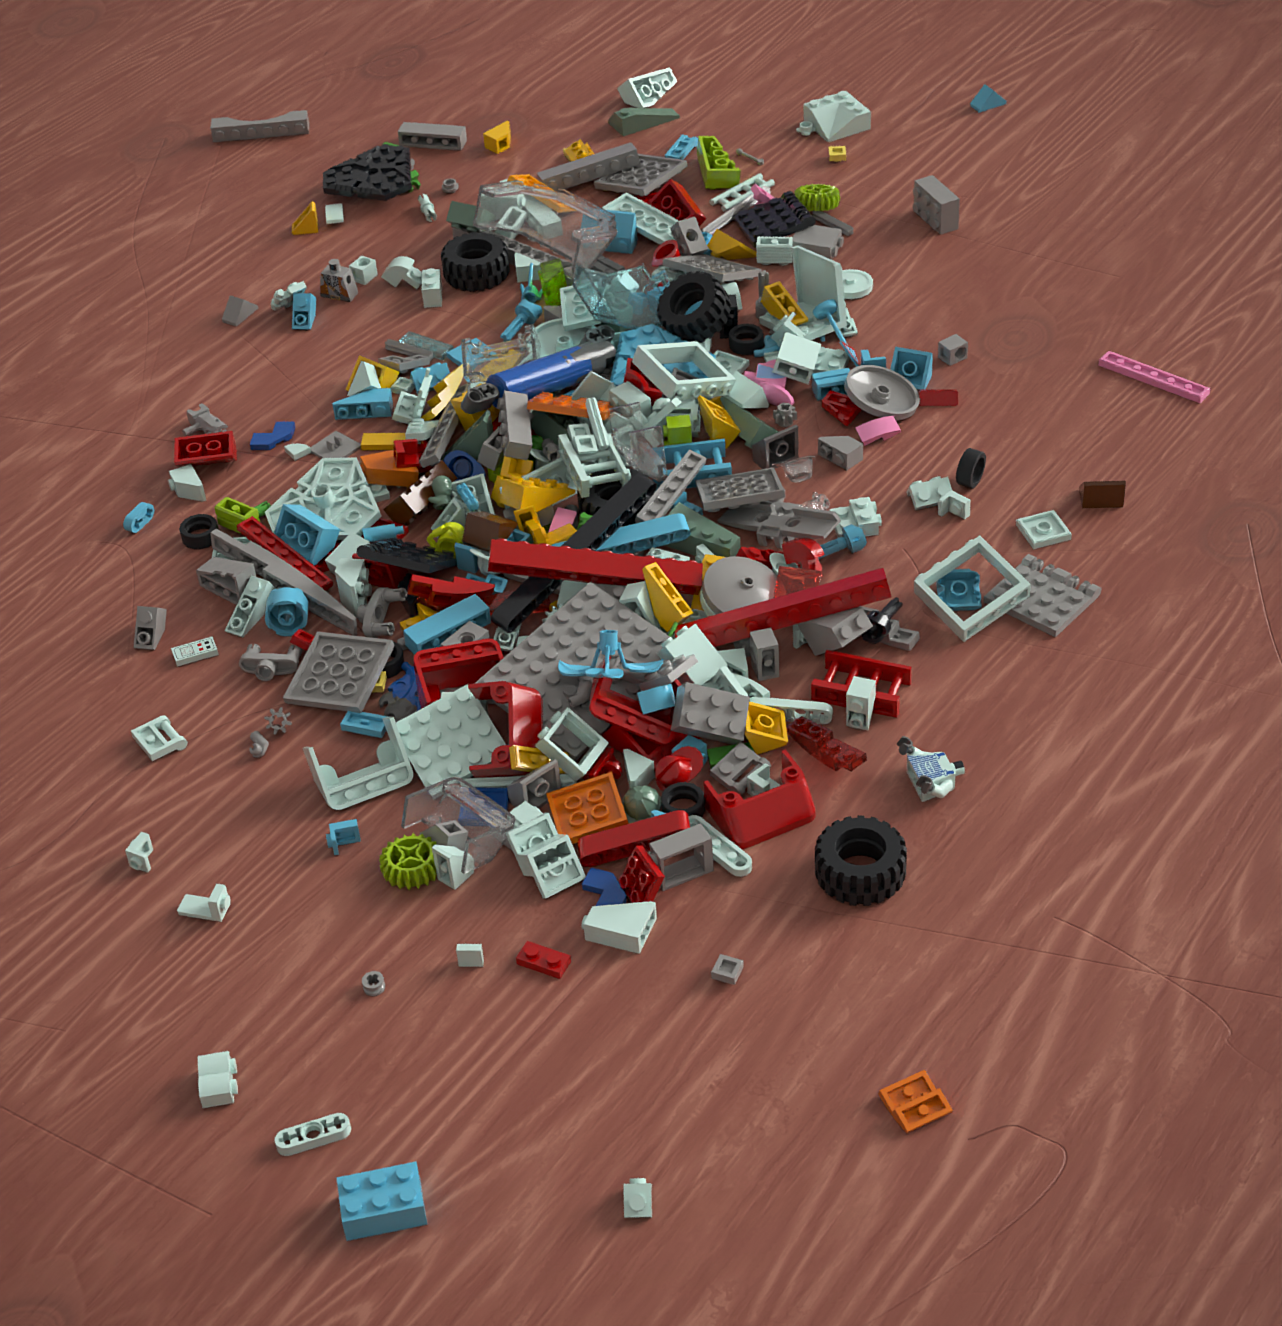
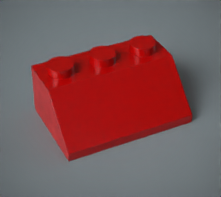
(676, 202)
(205, 449)

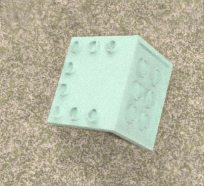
(816, 281)

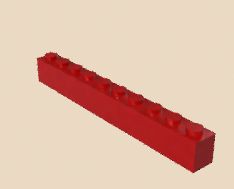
(588, 565)
(794, 607)

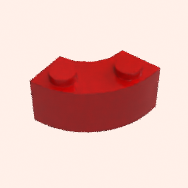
(639, 380)

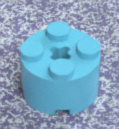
(286, 611)

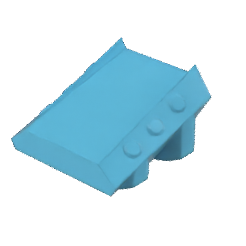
(960, 590)

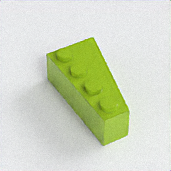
(715, 165)

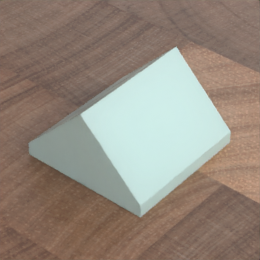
(747, 393)

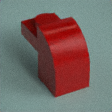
(804, 551)

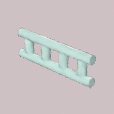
(733, 192)

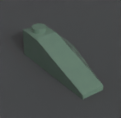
(637, 119)
(751, 427)

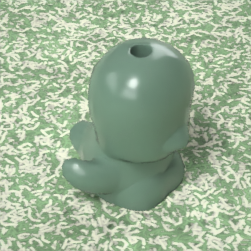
(443, 490)

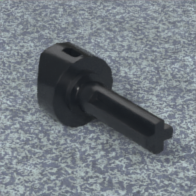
(881, 622)

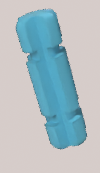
(467, 497)

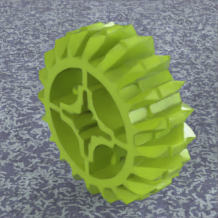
(818, 197)
(411, 866)

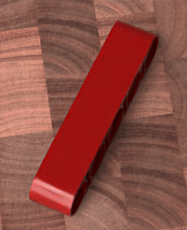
(621, 840)

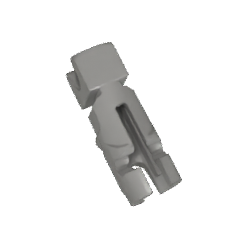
(203, 421)

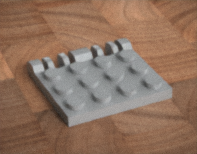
(1052, 596)

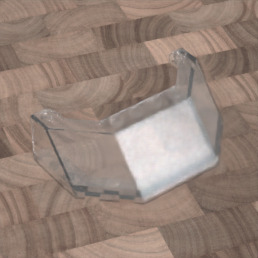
(549, 217)

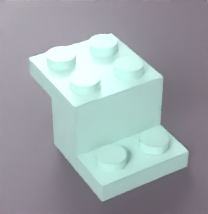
(545, 855)

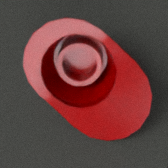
(665, 250)
(678, 767)

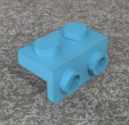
(437, 370)

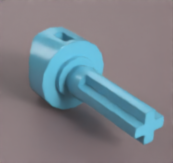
(526, 313)
(852, 538)

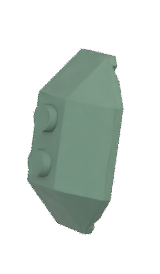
(474, 437)

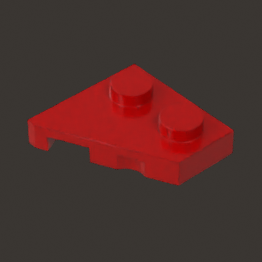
(840, 407)

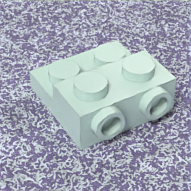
(861, 514)

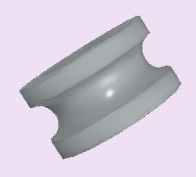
(373, 990)

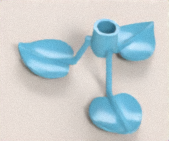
(608, 644)

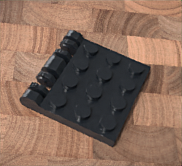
(775, 218)
(407, 555)

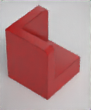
(405, 453)

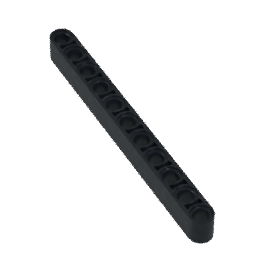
(590, 535)

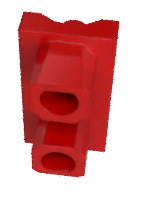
(604, 764)

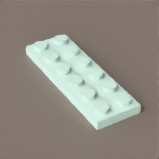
(649, 220)

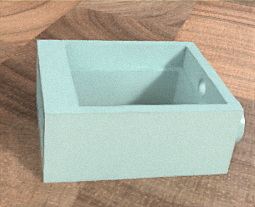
(583, 732)

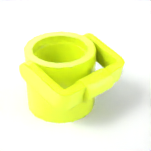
(447, 536)

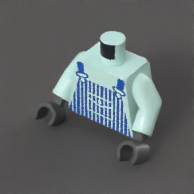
(929, 772)

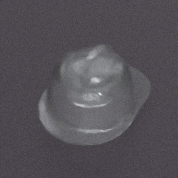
(798, 469)

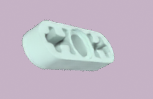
(322, 1139)

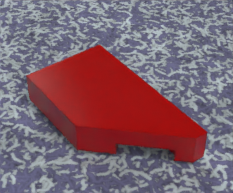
(302, 639)

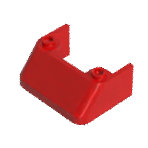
(453, 667)
(525, 723)
(765, 814)

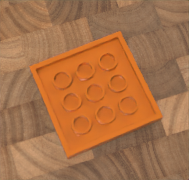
(566, 405)

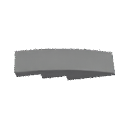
(898, 636)

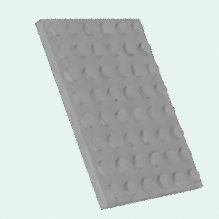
(573, 638)

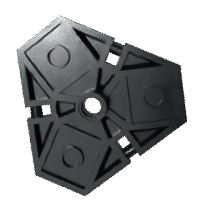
(372, 175)

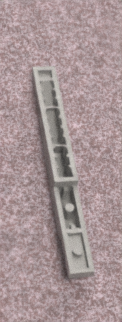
(283, 575)

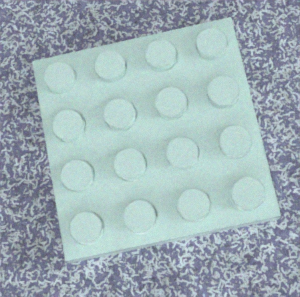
(449, 737)

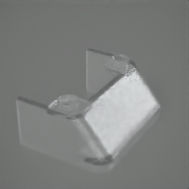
(639, 447)
(471, 808)

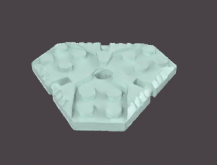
(334, 492)

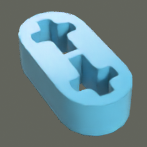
(138, 517)

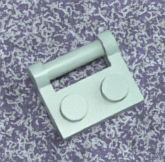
(152, 740)

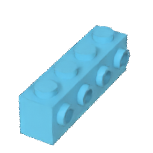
(440, 626)

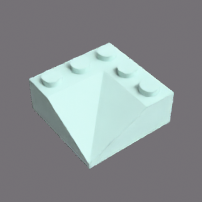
(837, 116)

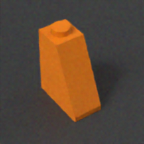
(382, 470)

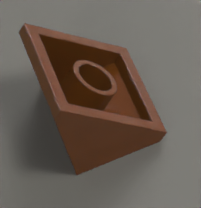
(1102, 494)
(484, 526)

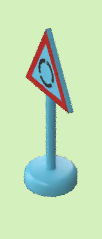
(825, 310)

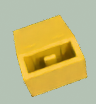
(525, 493)

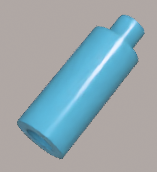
(382, 532)

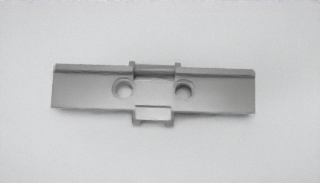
(777, 526)

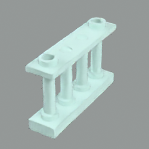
(579, 471)

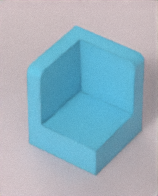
(867, 360)

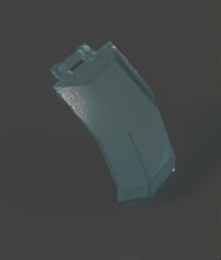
(621, 297)

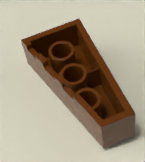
(415, 498)

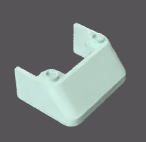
(389, 774)

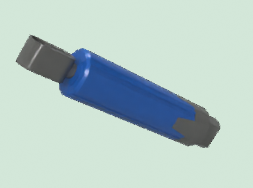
(546, 373)

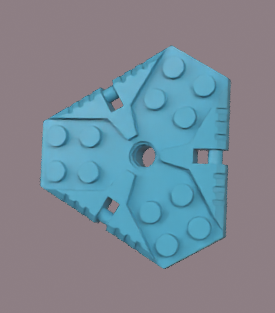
(647, 335)

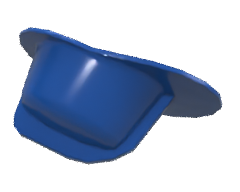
(463, 465)

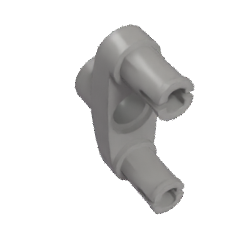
(374, 612)
(269, 664)

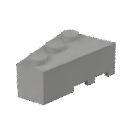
(225, 577)

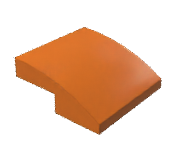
(915, 1101)

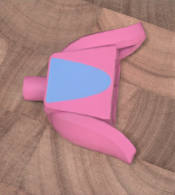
(772, 383)

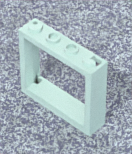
(650, 360)
(989, 613)

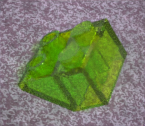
(552, 279)

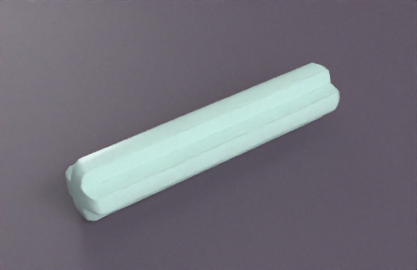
(596, 423)

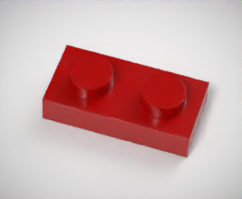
(543, 959)

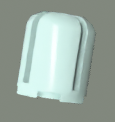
(687, 407)

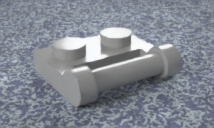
(734, 765)

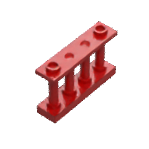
(835, 693)

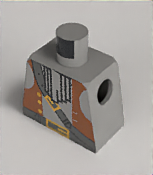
(337, 282)

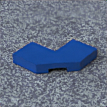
(266, 441)
(606, 884)

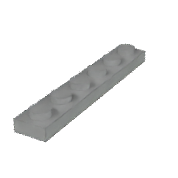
(672, 487)

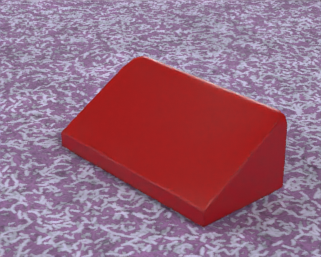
(938, 397)

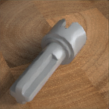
(763, 280)

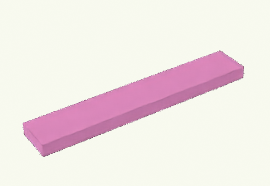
(1154, 377)

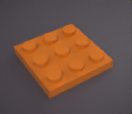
(587, 807)

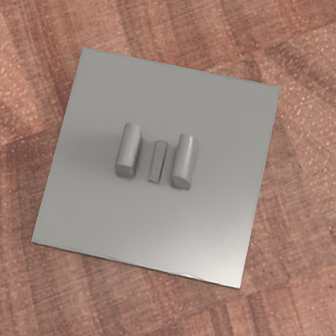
(335, 446)

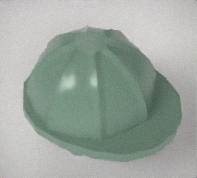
(640, 802)

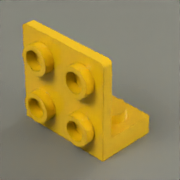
(558, 535)

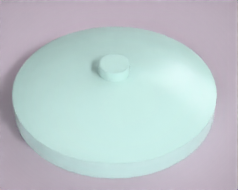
(556, 339)

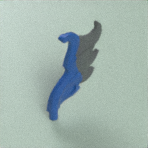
(402, 695)

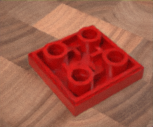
(641, 877)

